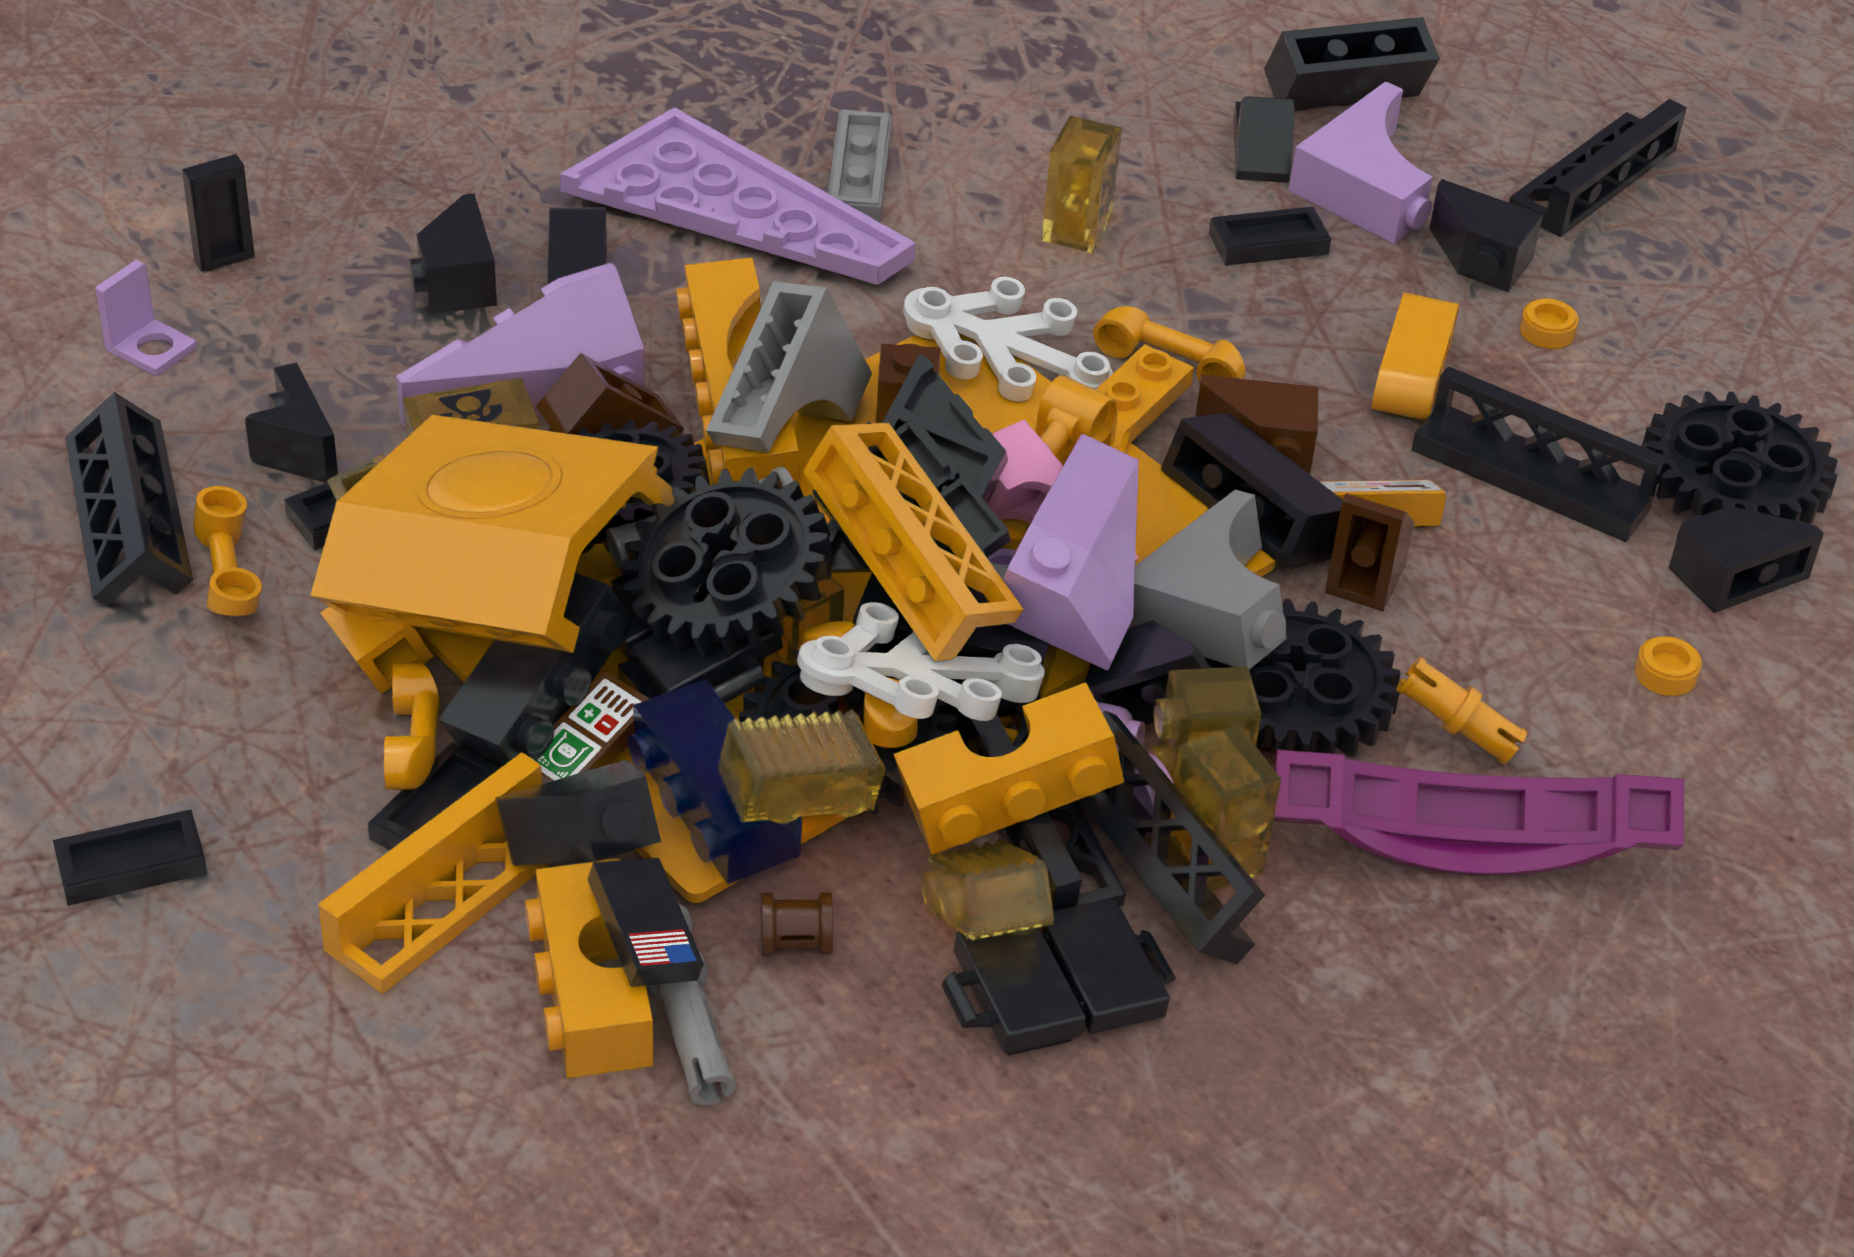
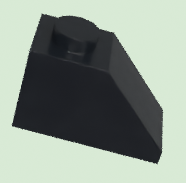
(1484, 234)
(455, 260)
(1742, 555)
(1142, 669)
(579, 817)

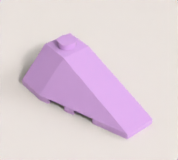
(539, 343)
(1080, 556)

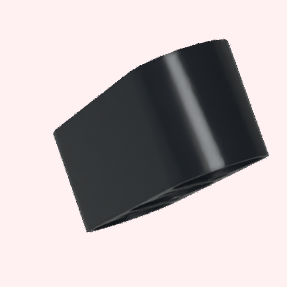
(576, 240)

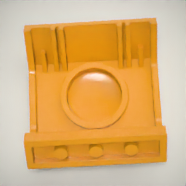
(479, 528)

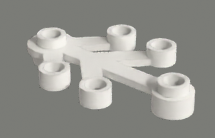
(940, 317)
(837, 664)

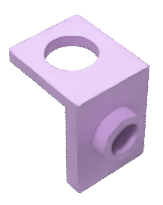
(130, 321)

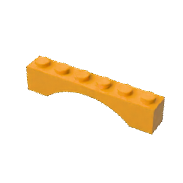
(716, 321)

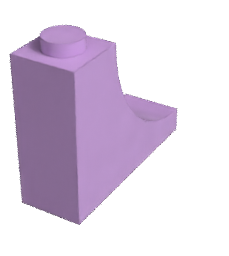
(1360, 173)

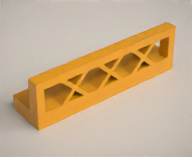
(898, 536)
(425, 870)

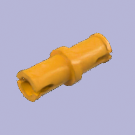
(1462, 710)

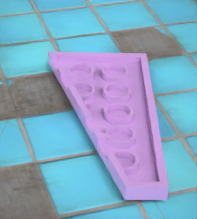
(719, 188)

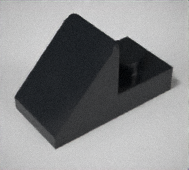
(1263, 138)
(293, 430)

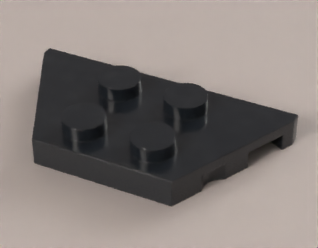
(955, 431)

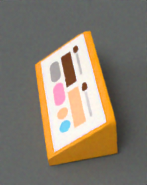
(1419, 498)

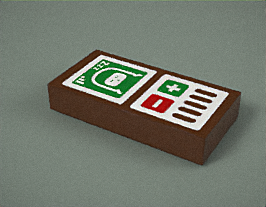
(592, 730)

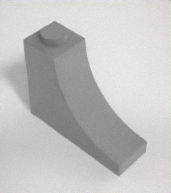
(792, 362)
(1205, 591)

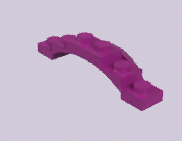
(1478, 820)

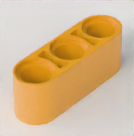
(1415, 356)

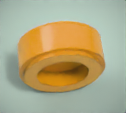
(1549, 323)
(1668, 666)

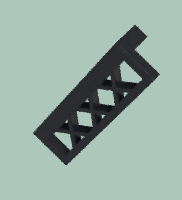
(1602, 167)
(1537, 465)
(142, 492)
(1039, 833)
(1158, 862)

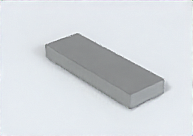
(861, 160)

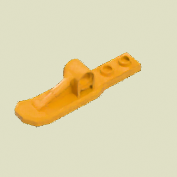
(1109, 414)

